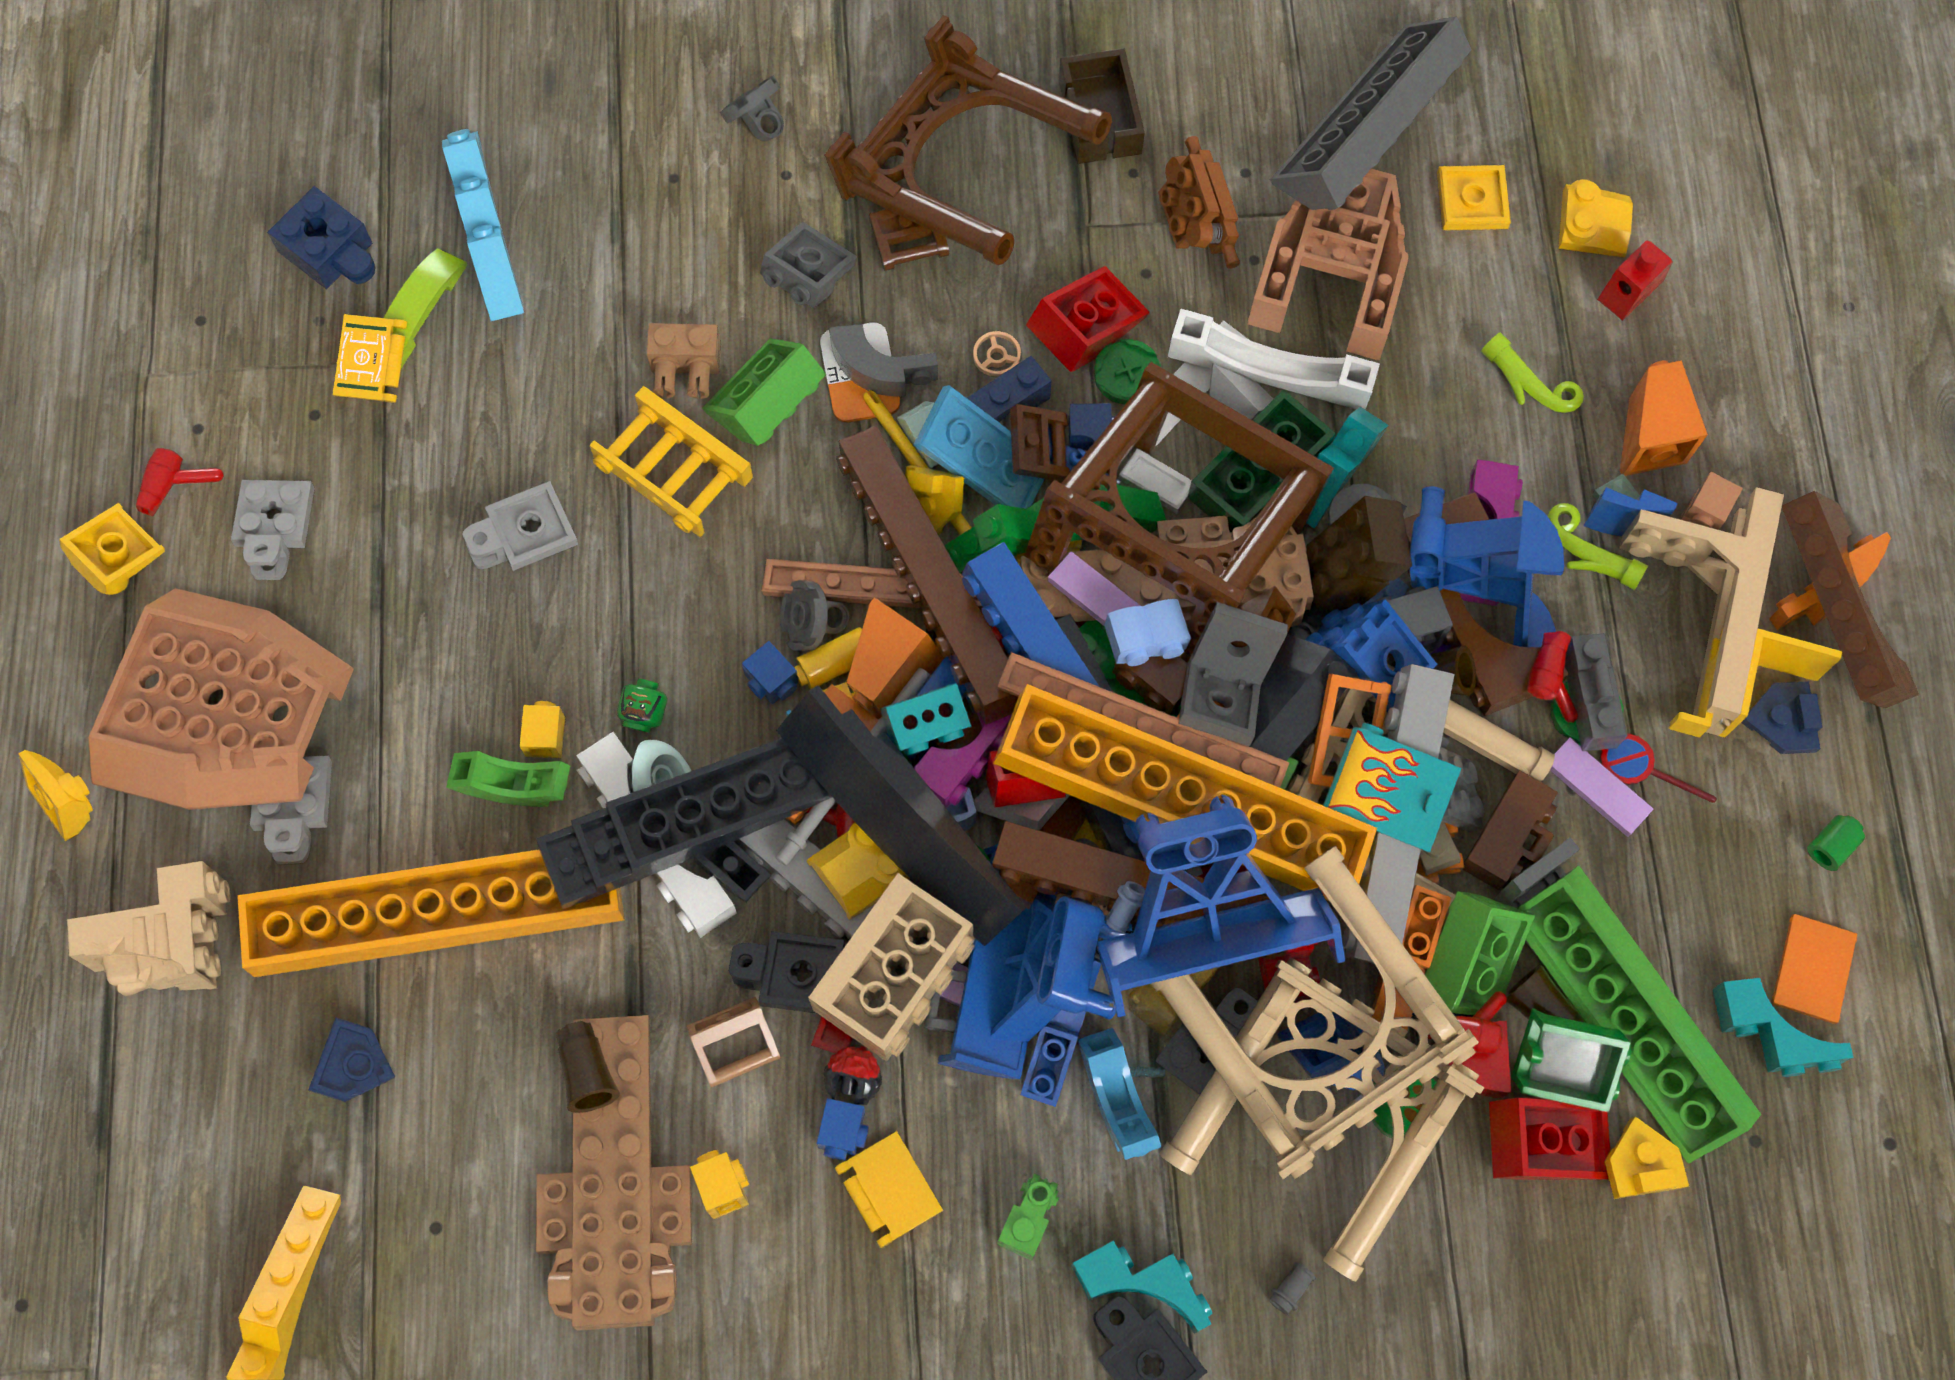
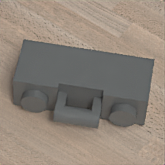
(1594, 693)

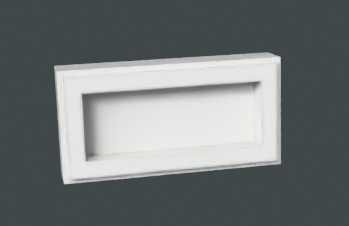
(1152, 475)

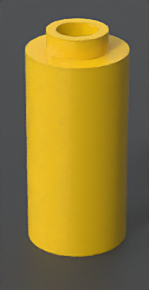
(828, 660)

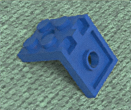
(1366, 636)

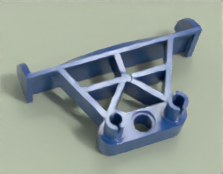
(1489, 560)
(1217, 937)
(1025, 980)

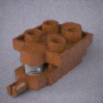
(1199, 203)

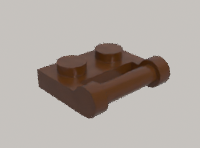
(894, 229)
(1031, 442)

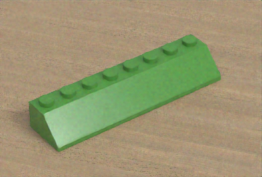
(1619, 988)

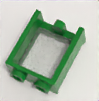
(1571, 1061)

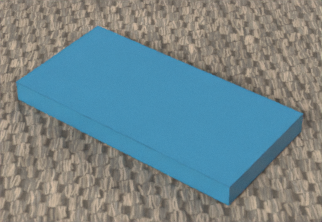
(975, 447)

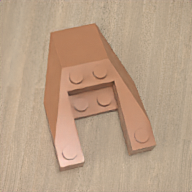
(1355, 242)

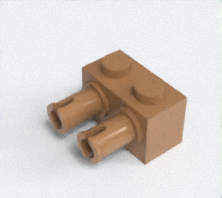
(683, 350)

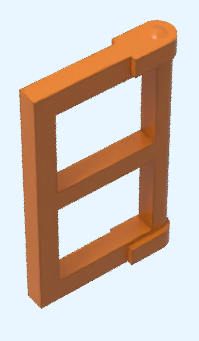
(1325, 728)

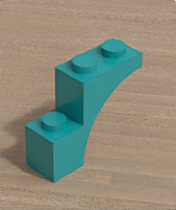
(1346, 453)
(1747, 1011)
(1166, 1280)

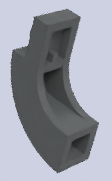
(875, 370)

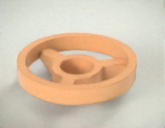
(996, 349)

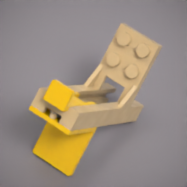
(1740, 582)

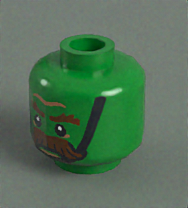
(642, 705)

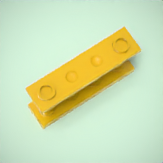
(677, 429)

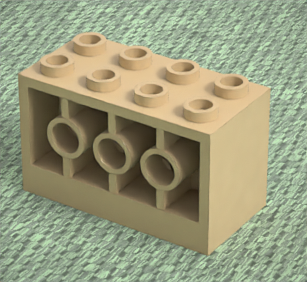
(877, 948)

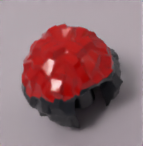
(853, 1072)

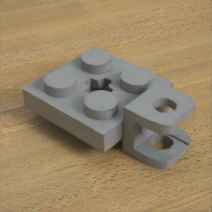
(503, 535)
(266, 539)
(288, 823)

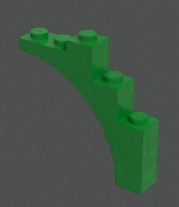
(1016, 525)

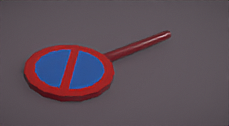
(1635, 761)

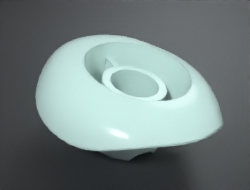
(656, 763)

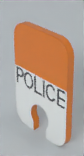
(847, 396)

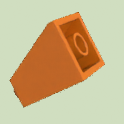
(1661, 421)
(888, 657)

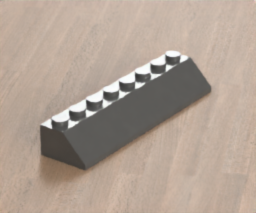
(1373, 113)

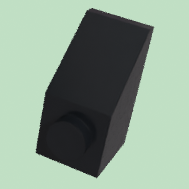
(734, 870)

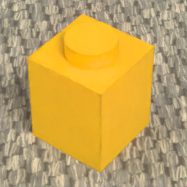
(542, 730)

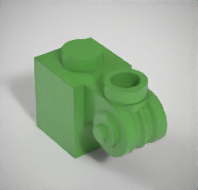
(1026, 1223)

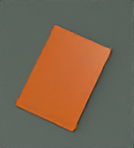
(1814, 969)

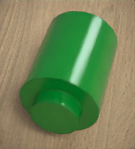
(1836, 842)

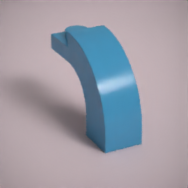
(1117, 1095)

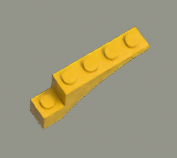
(278, 1294)

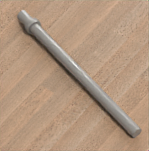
(797, 839)

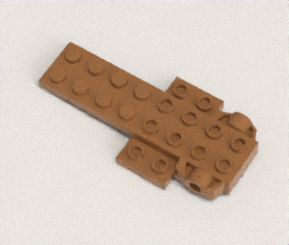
(1285, 569)
(615, 1211)

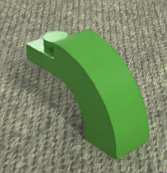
(508, 781)

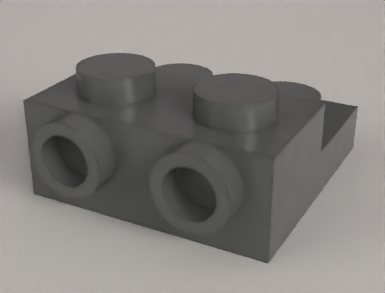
(806, 265)

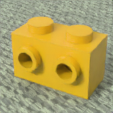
(720, 1183)

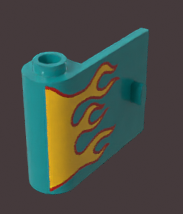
(1389, 785)

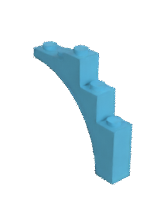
(482, 224)

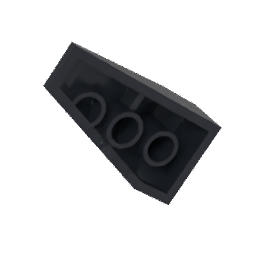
(1294, 695)

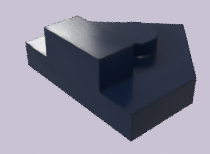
(1787, 718)
(350, 1063)

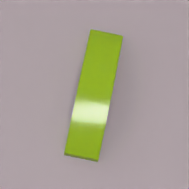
(422, 292)

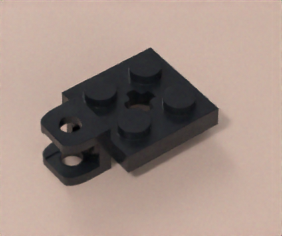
(773, 968)
(1181, 1053)
(1137, 1338)

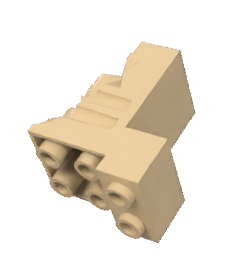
(160, 942)

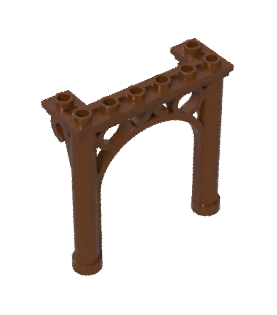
(951, 66)

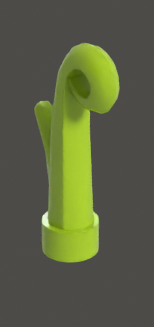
(1521, 377)
(1594, 557)

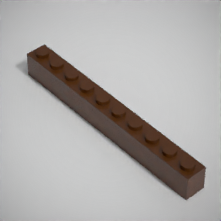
(929, 572)

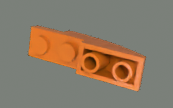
(1864, 561)
(1420, 939)

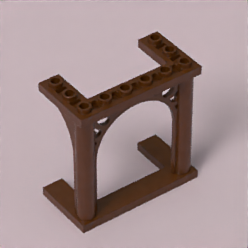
(1071, 510)

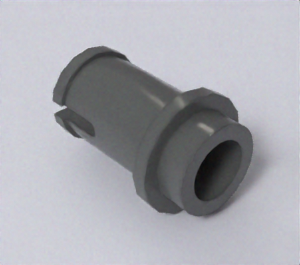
(1291, 1288)

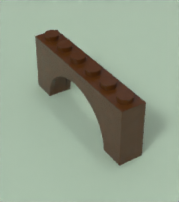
(1822, 542)
(1500, 666)

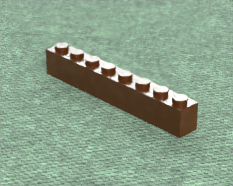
(1081, 871)

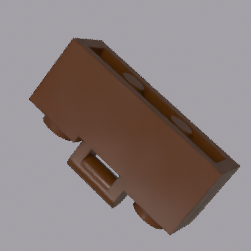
(1500, 843)

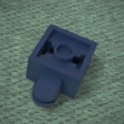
(324, 240)

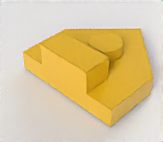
(938, 494)
(1644, 1162)

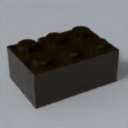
(1104, 83)
(1359, 554)

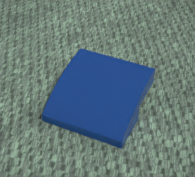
(1616, 511)

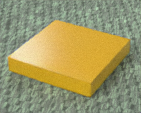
(1473, 197)

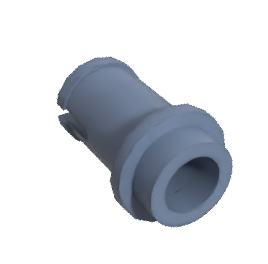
(1125, 907)

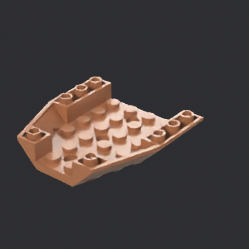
(226, 754)

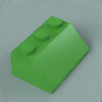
(765, 391)
(1477, 951)

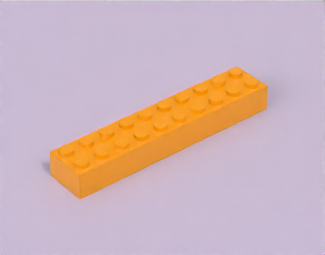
(1144, 775)
(408, 913)

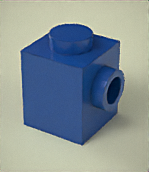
(770, 674)
(842, 1129)

